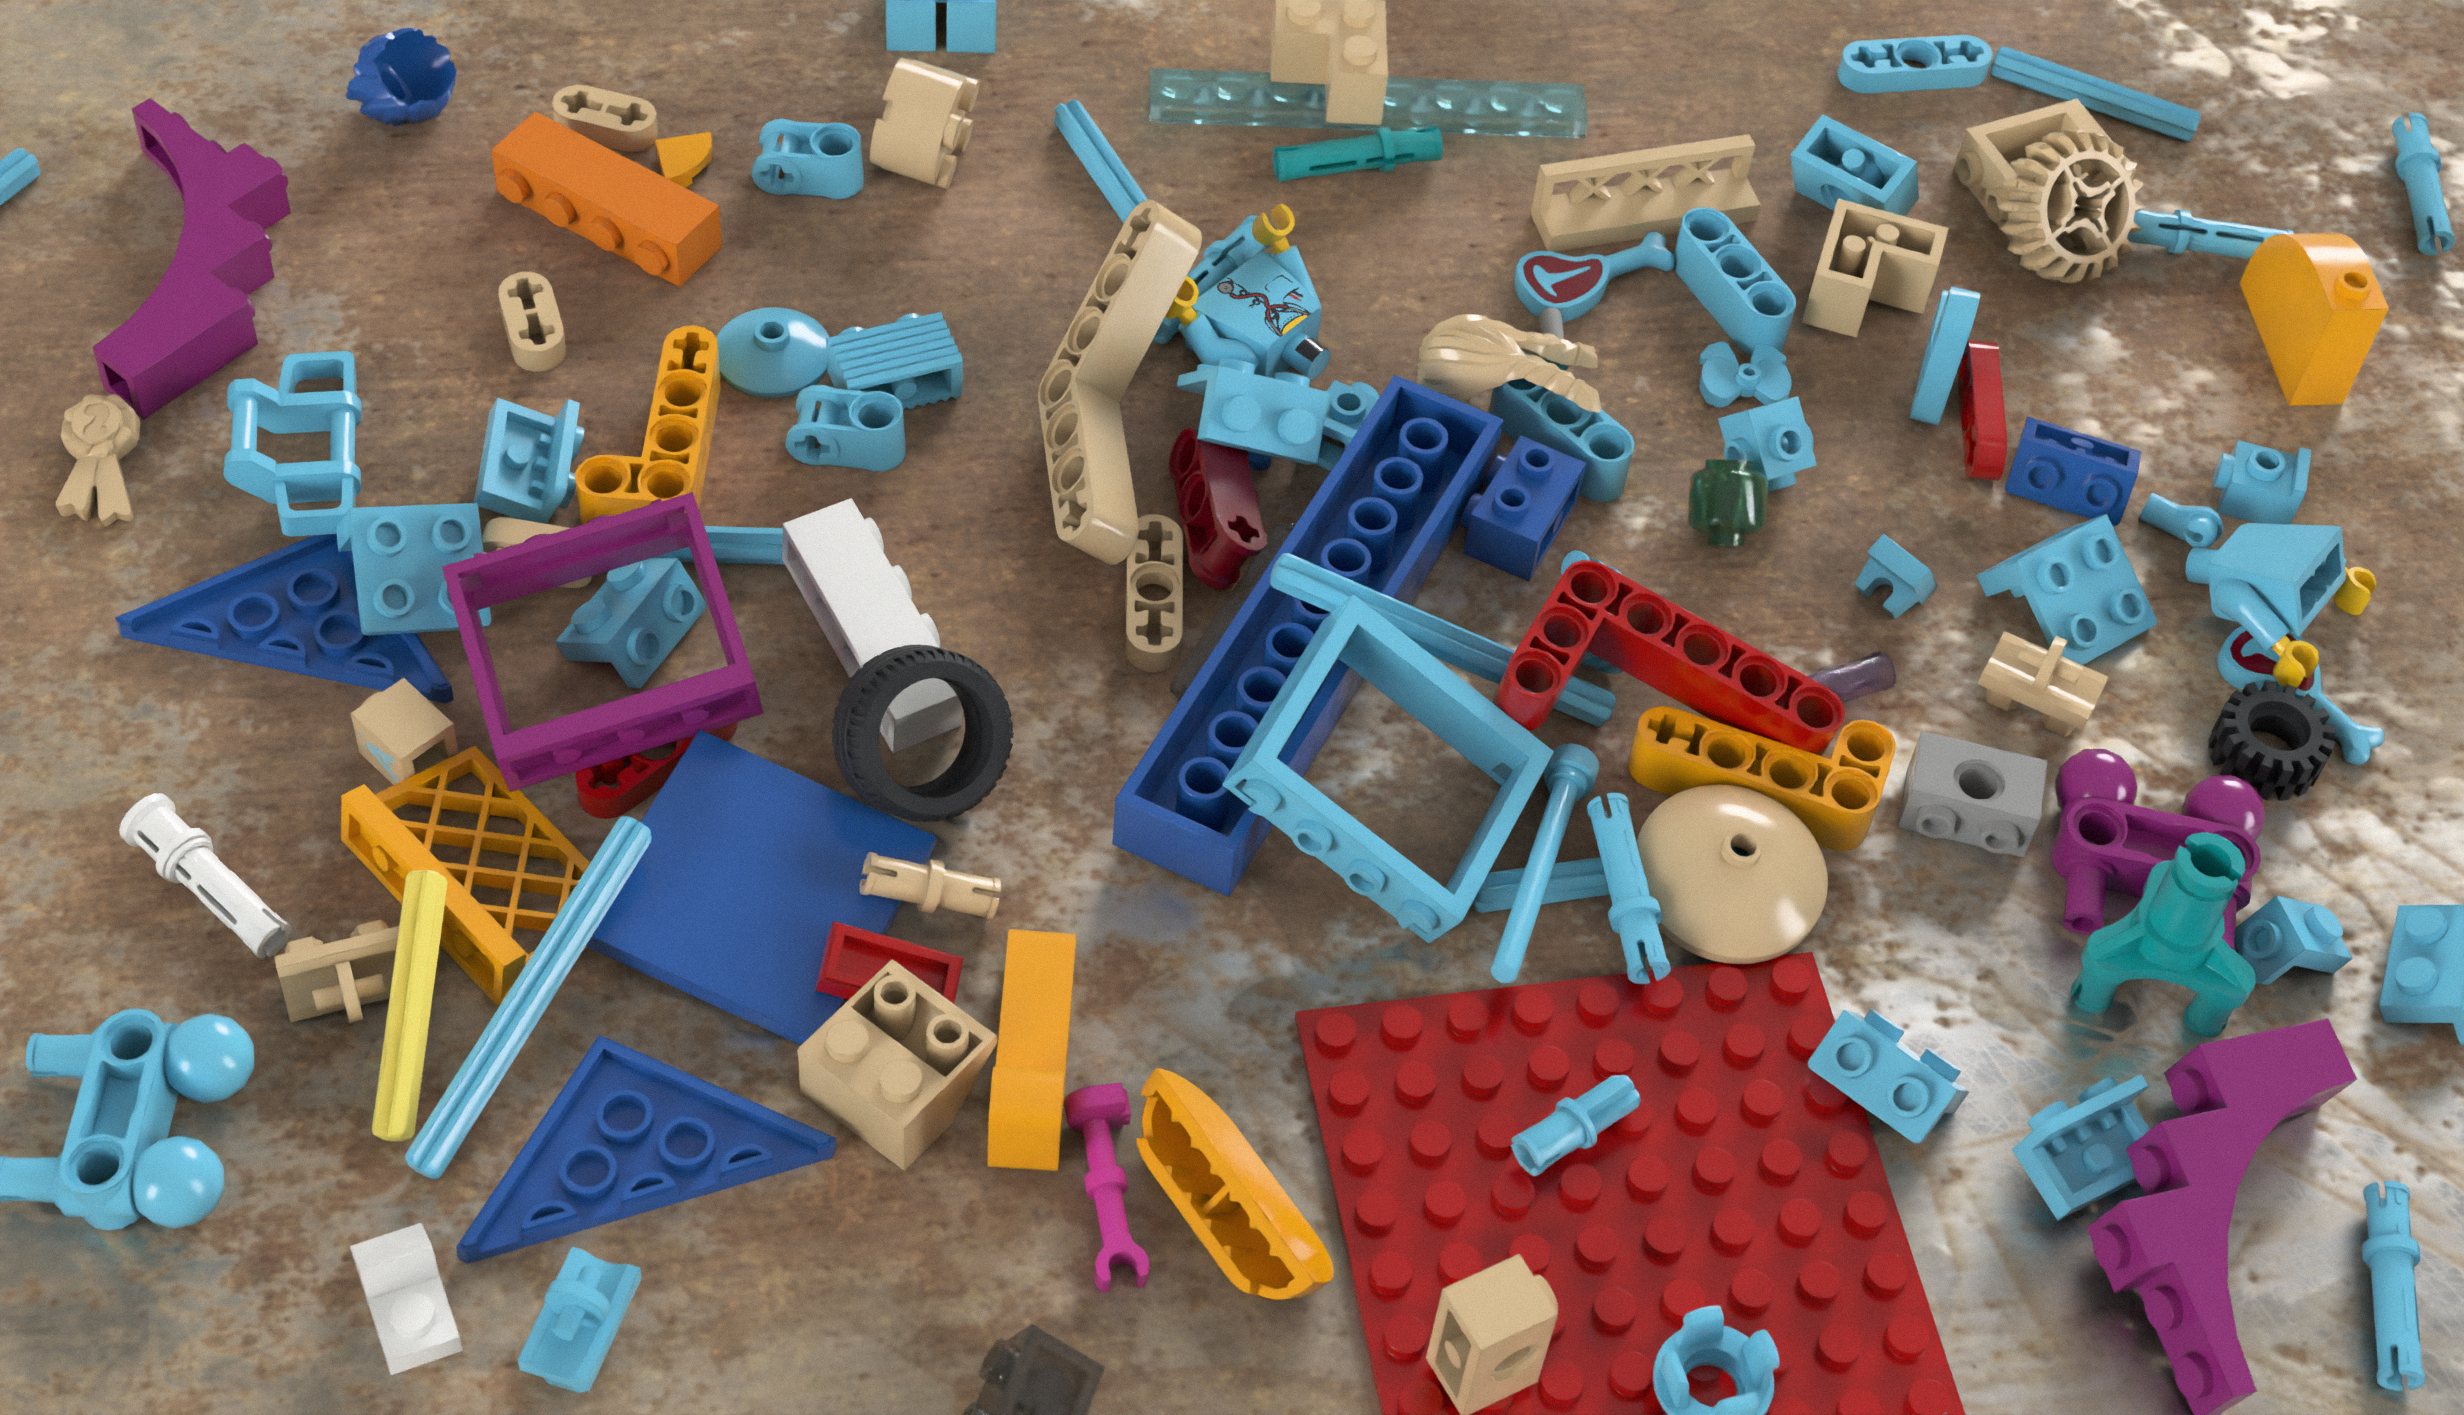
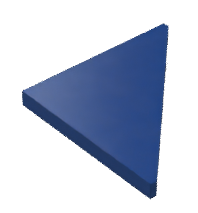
(289, 615)
(631, 1142)

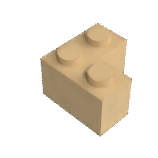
(1337, 47)
(1874, 259)

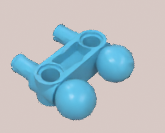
(124, 1116)

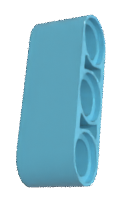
(1733, 280)
(1569, 429)

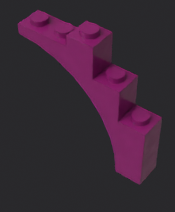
(201, 306)
(2191, 1170)

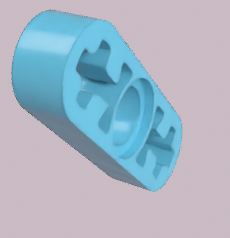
(1880, 68)

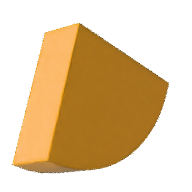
(684, 156)

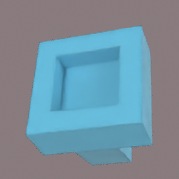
(1896, 567)

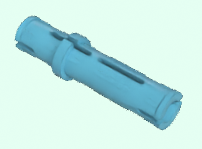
(2419, 168)
(2184, 232)
(1218, 262)
(1633, 910)
(2392, 1260)

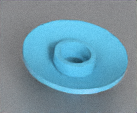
(772, 352)

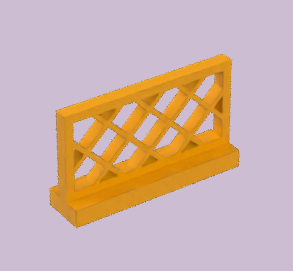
(469, 929)

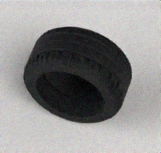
(984, 743)

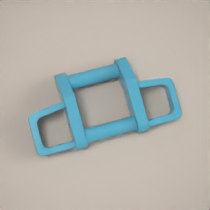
(293, 412)

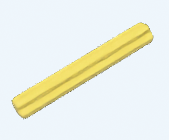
(409, 1006)

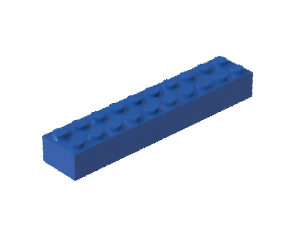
(1371, 521)

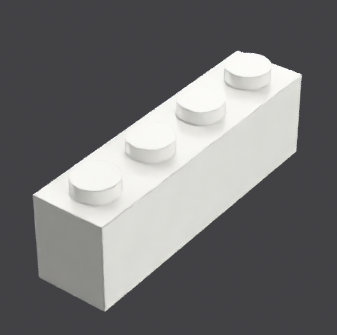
(866, 611)

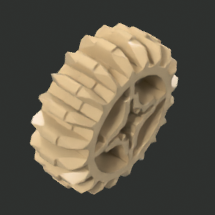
(2053, 202)

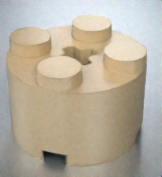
(924, 122)

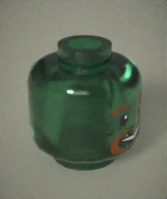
(1727, 501)

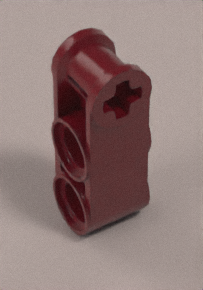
(1216, 508)

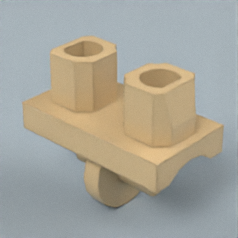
(2042, 681)
(339, 973)

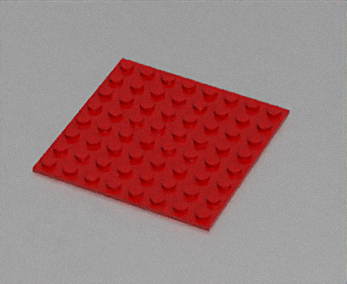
(1722, 1188)

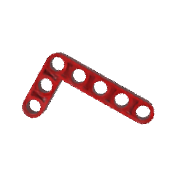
(1668, 650)

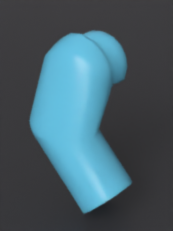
(2194, 524)

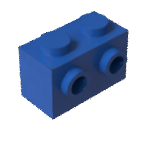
(1522, 507)

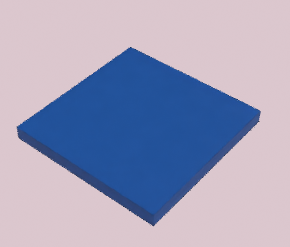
(748, 883)

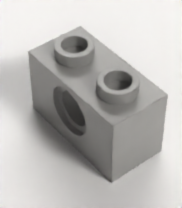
(1973, 794)

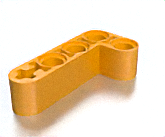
(675, 437)
(1829, 795)
(1031, 1051)

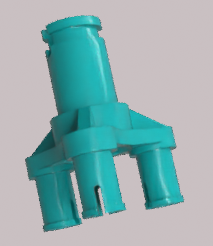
(2176, 938)

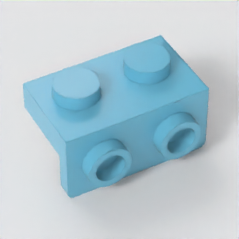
(528, 461)
(634, 619)
(2426, 967)
(1887, 1077)
(2081, 1150)

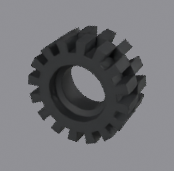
(2283, 717)

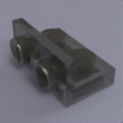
(1035, 1377)

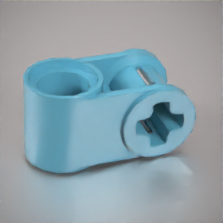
(815, 159)
(851, 427)

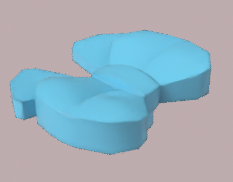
(1725, 380)

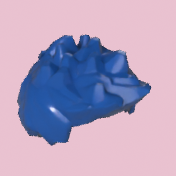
(402, 77)

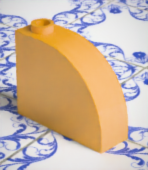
(2314, 312)

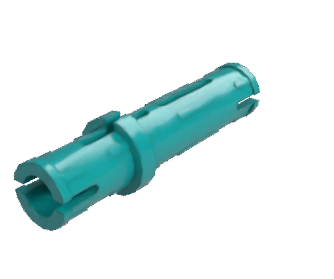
(1371, 151)

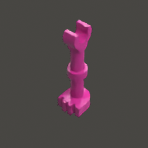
(1095, 1113)

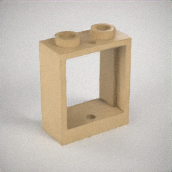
(1989, 146)

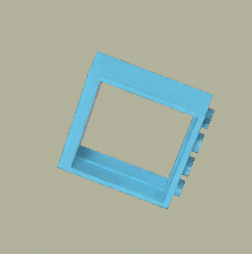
(1437, 701)

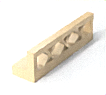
(1642, 203)

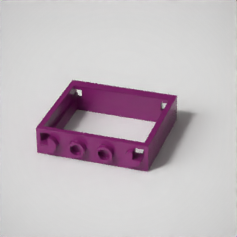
(626, 723)

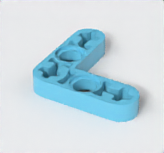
(1944, 352)

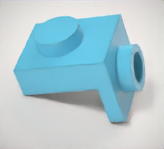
(2291, 935)

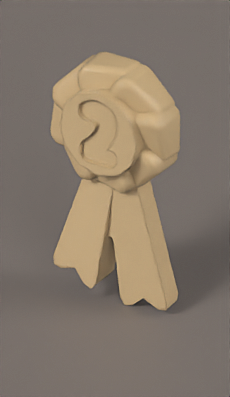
(98, 436)

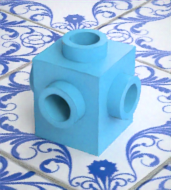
(1772, 438)

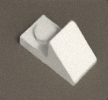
(406, 1298)

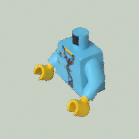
(1259, 311)
(2277, 583)

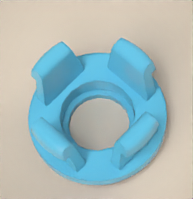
(1709, 1342)

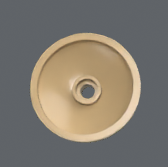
(1726, 902)

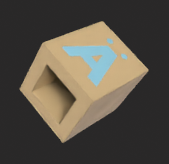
(402, 732)

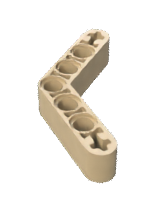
(1094, 368)

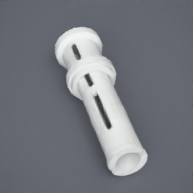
(188, 858)

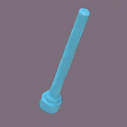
(1568, 778)

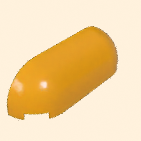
(1228, 1193)

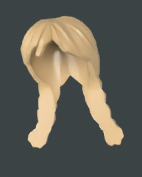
(1479, 354)

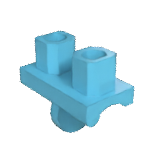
(579, 1320)

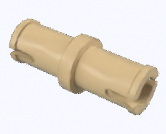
(930, 886)

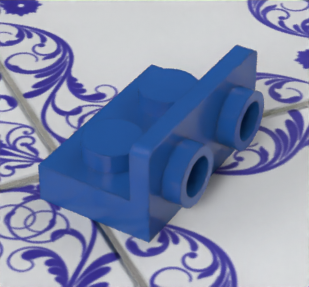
(2073, 471)

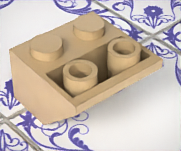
(895, 1063)

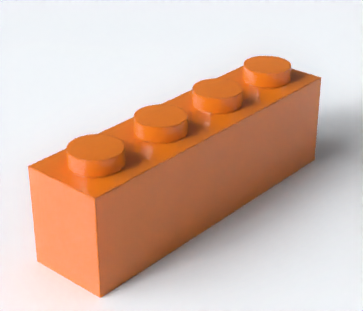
(607, 198)

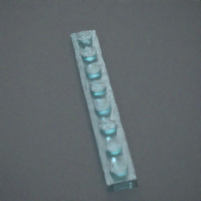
(1409, 104)

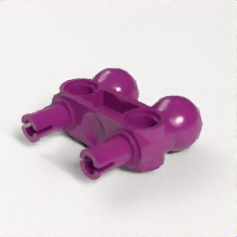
(2097, 804)

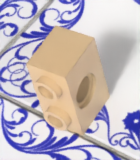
(1492, 1334)

